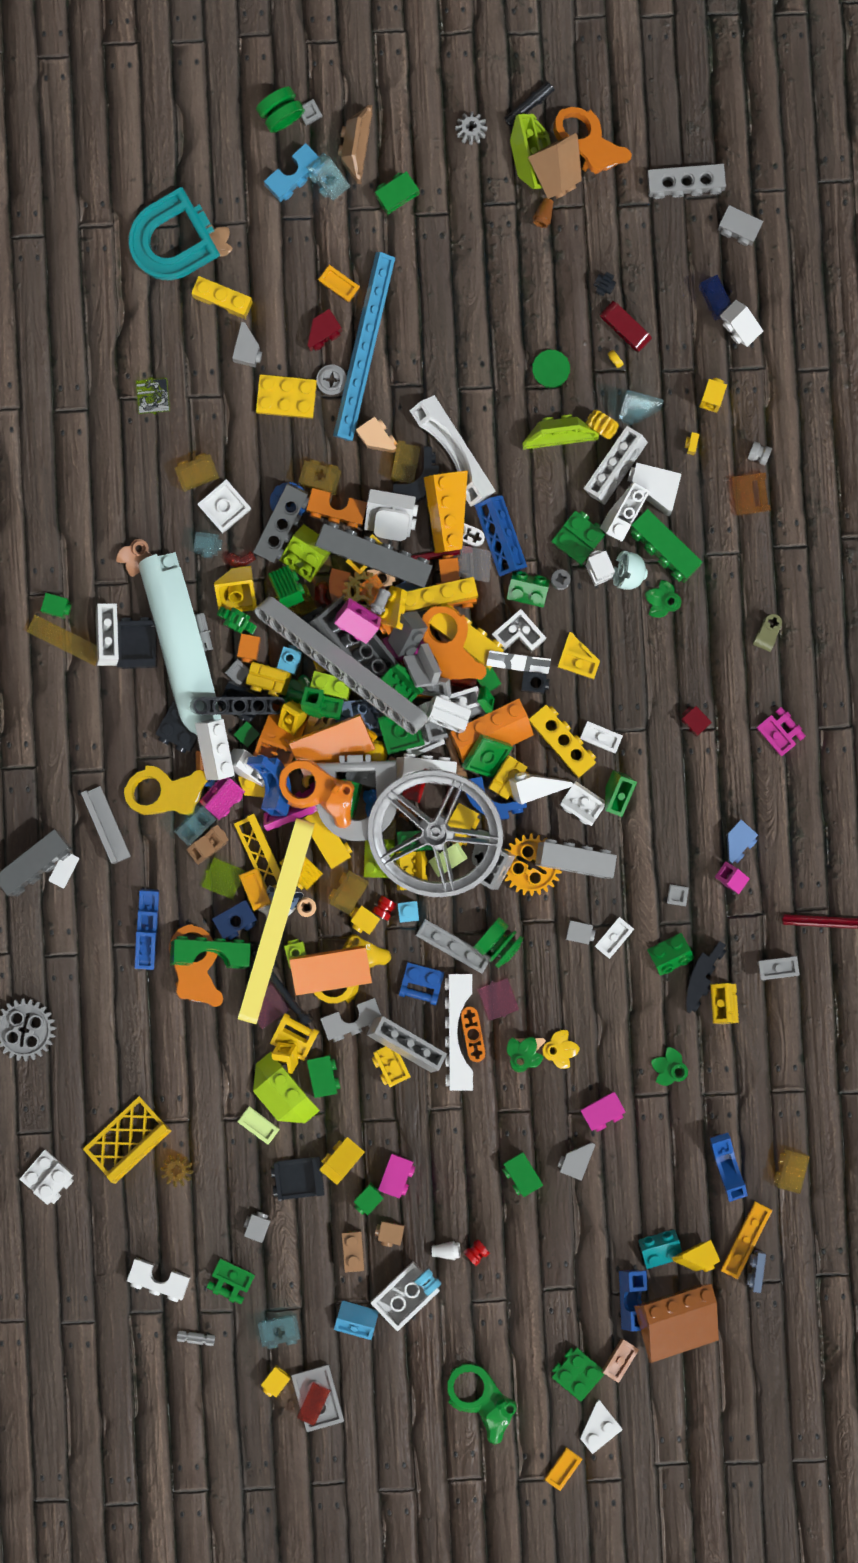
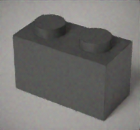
(408, 639)

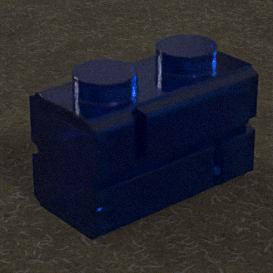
(715, 296)

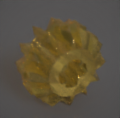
(181, 1175)

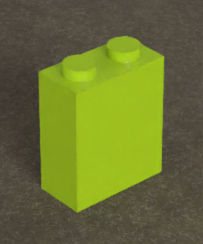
(331, 685)

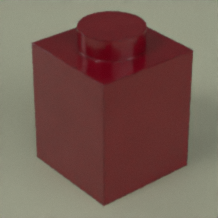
(695, 720)

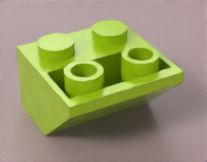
(303, 555)

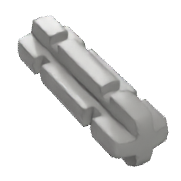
(195, 1338)

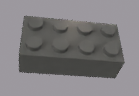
(33, 863)

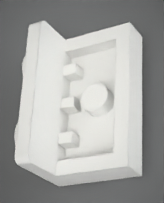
(583, 804)

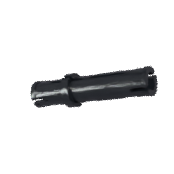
(532, 101)

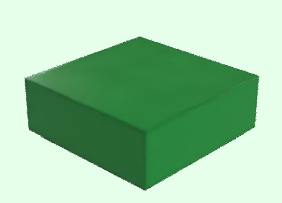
(485, 699)
(247, 734)

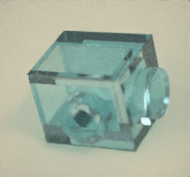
(207, 544)

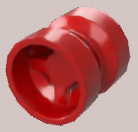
(384, 908)
(476, 1252)

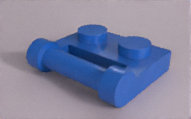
(423, 977)

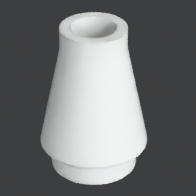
(447, 1250)

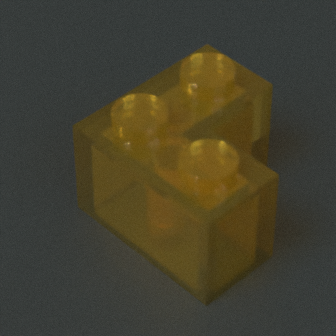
(348, 893)

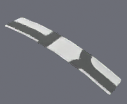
(518, 662)

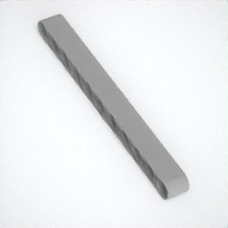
(341, 665)

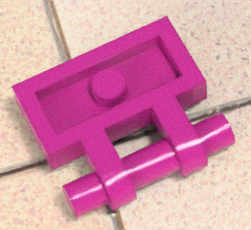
(777, 735)

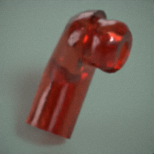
(238, 561)
(320, 593)

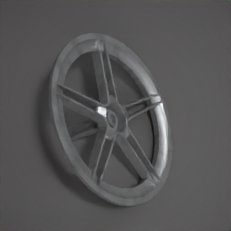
(435, 833)

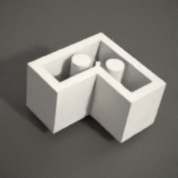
(519, 627)

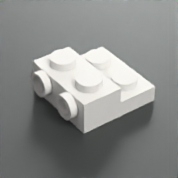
(47, 1177)

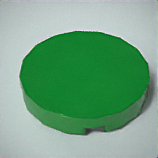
(551, 368)

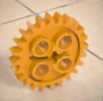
(522, 880)

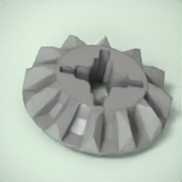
(325, 373)

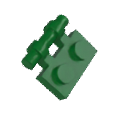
(232, 1275)

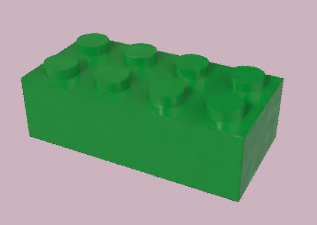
(665, 546)

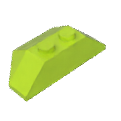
(526, 139)
(559, 432)
(281, 1092)

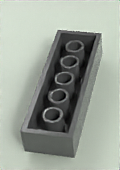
(373, 555)
(371, 655)

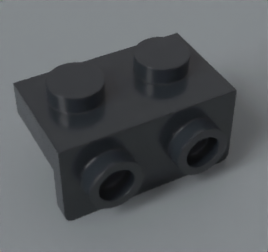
(236, 690)

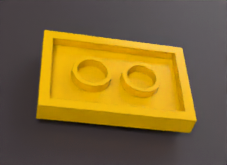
(286, 396)

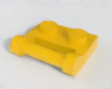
(286, 1036)

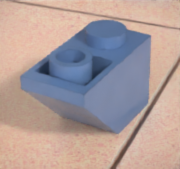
(738, 840)

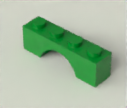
(233, 954)

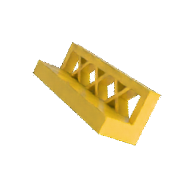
(264, 846)

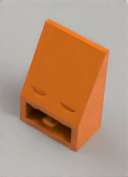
(275, 740)

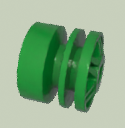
(499, 943)

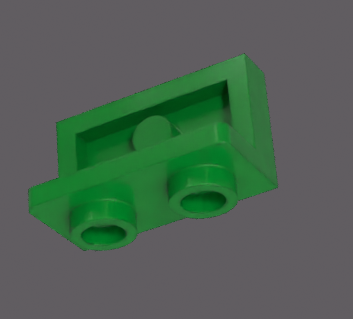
(528, 589)
(400, 681)
(671, 954)

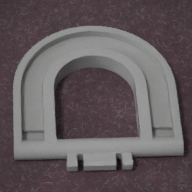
(385, 774)

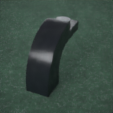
(417, 488)

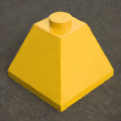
(236, 590)

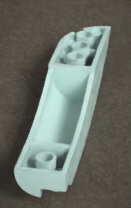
(178, 636)

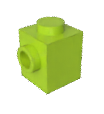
(294, 949)

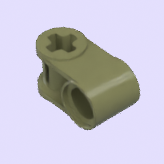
(766, 635)

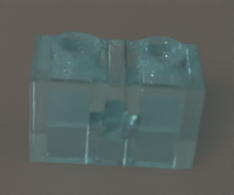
(323, 167)
(194, 825)
(269, 1327)

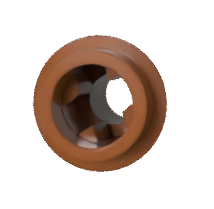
(543, 215)

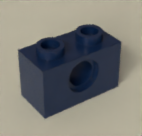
(223, 921)

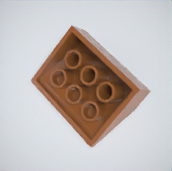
(678, 1321)

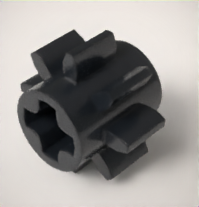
(604, 284)

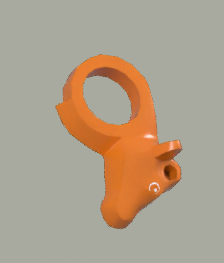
(598, 152)
(451, 656)
(329, 792)
(194, 980)

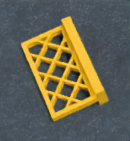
(138, 1152)

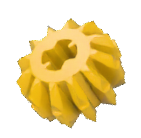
(602, 424)

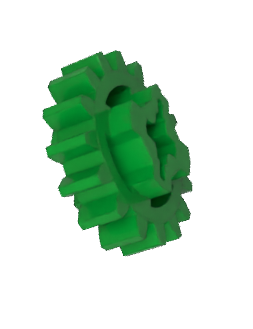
(236, 620)

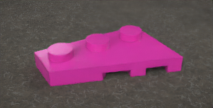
(274, 822)

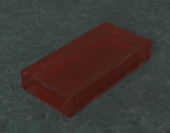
(313, 1403)

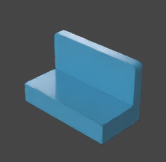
(356, 1320)

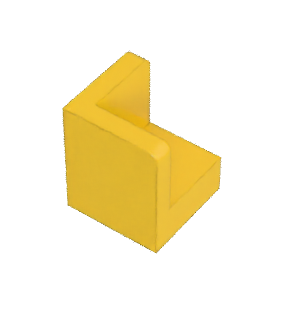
(286, 1054)

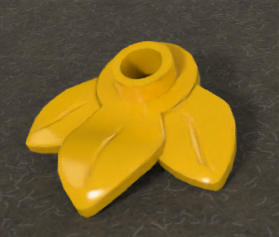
(563, 1049)

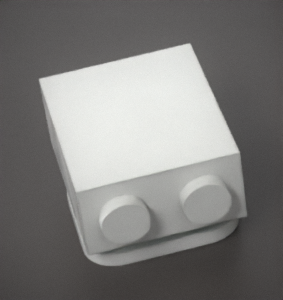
(390, 515)

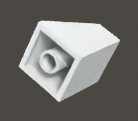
(660, 482)

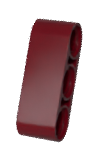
(625, 326)

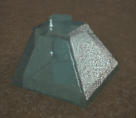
(638, 407)

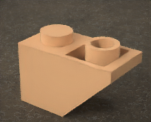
(375, 437)

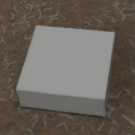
(311, 112)
(238, 672)
(677, 895)

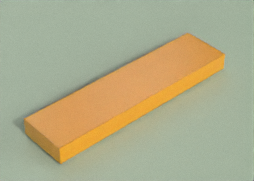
(746, 1240)

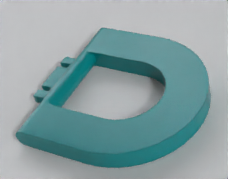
(159, 213)

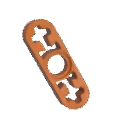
(478, 1028)

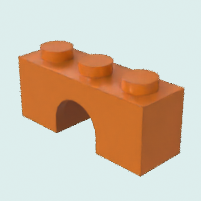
(352, 514)

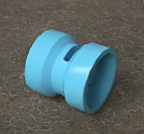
(431, 1285)

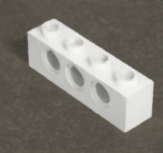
(615, 465)

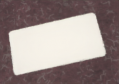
(63, 871)

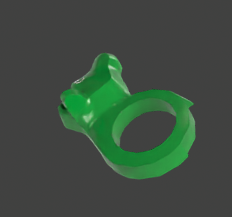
(492, 1405)

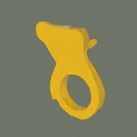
(175, 795)
(375, 955)

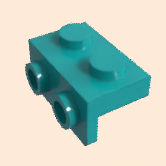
(660, 1248)

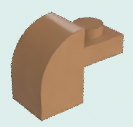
(208, 845)

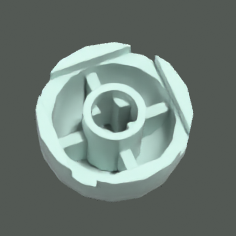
(630, 571)

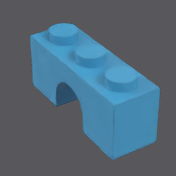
(282, 185)

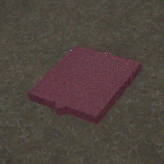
(498, 999)
(272, 1007)

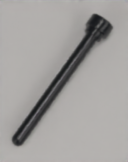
(302, 1017)

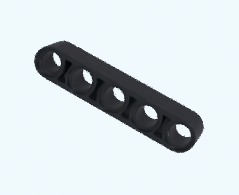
(228, 705)

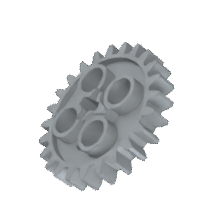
(42, 1033)

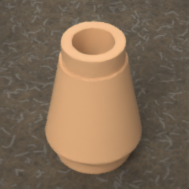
(300, 907)

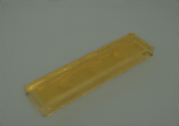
(63, 639)

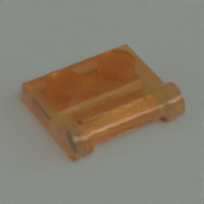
(744, 494)

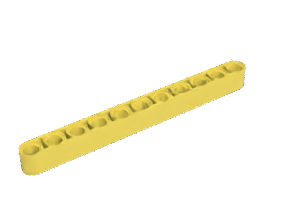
(276, 921)

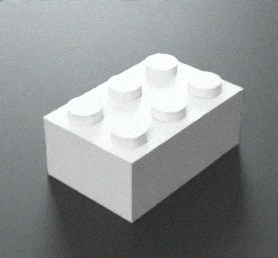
(402, 1297)

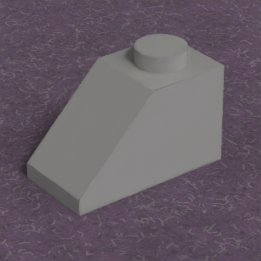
(246, 349)
(576, 1161)

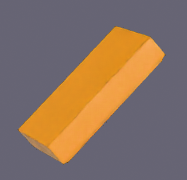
(339, 283)
(255, 889)
(563, 1468)

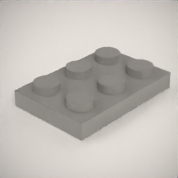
(331, 1411)

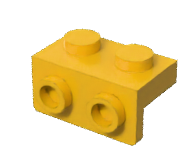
(414, 864)
(391, 1065)

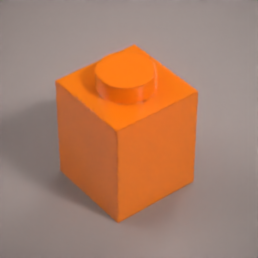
(449, 569)
(248, 648)

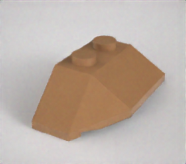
(355, 142)

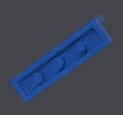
(503, 533)

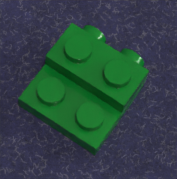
(578, 537)
(577, 1373)

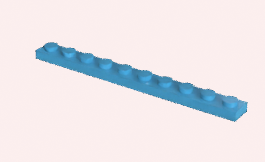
(364, 346)

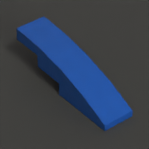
(147, 929)

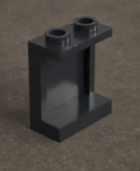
(137, 643)
(298, 1178)

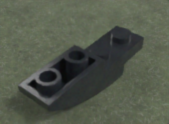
(698, 983)

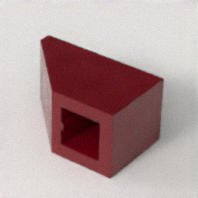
(323, 328)

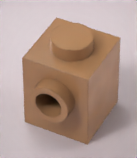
(389, 1233)

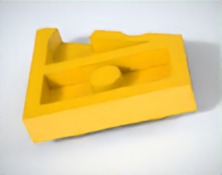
(394, 608)
(578, 658)

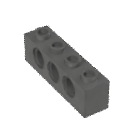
(273, 552)

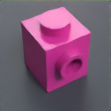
(732, 877)

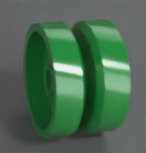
(280, 109)

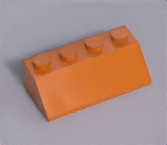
(506, 724)

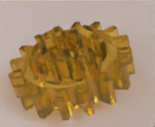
(357, 584)

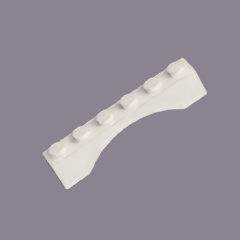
(434, 419)
(459, 991)

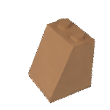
(558, 166)

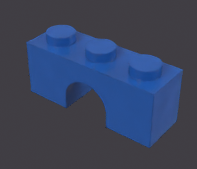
(631, 1287)

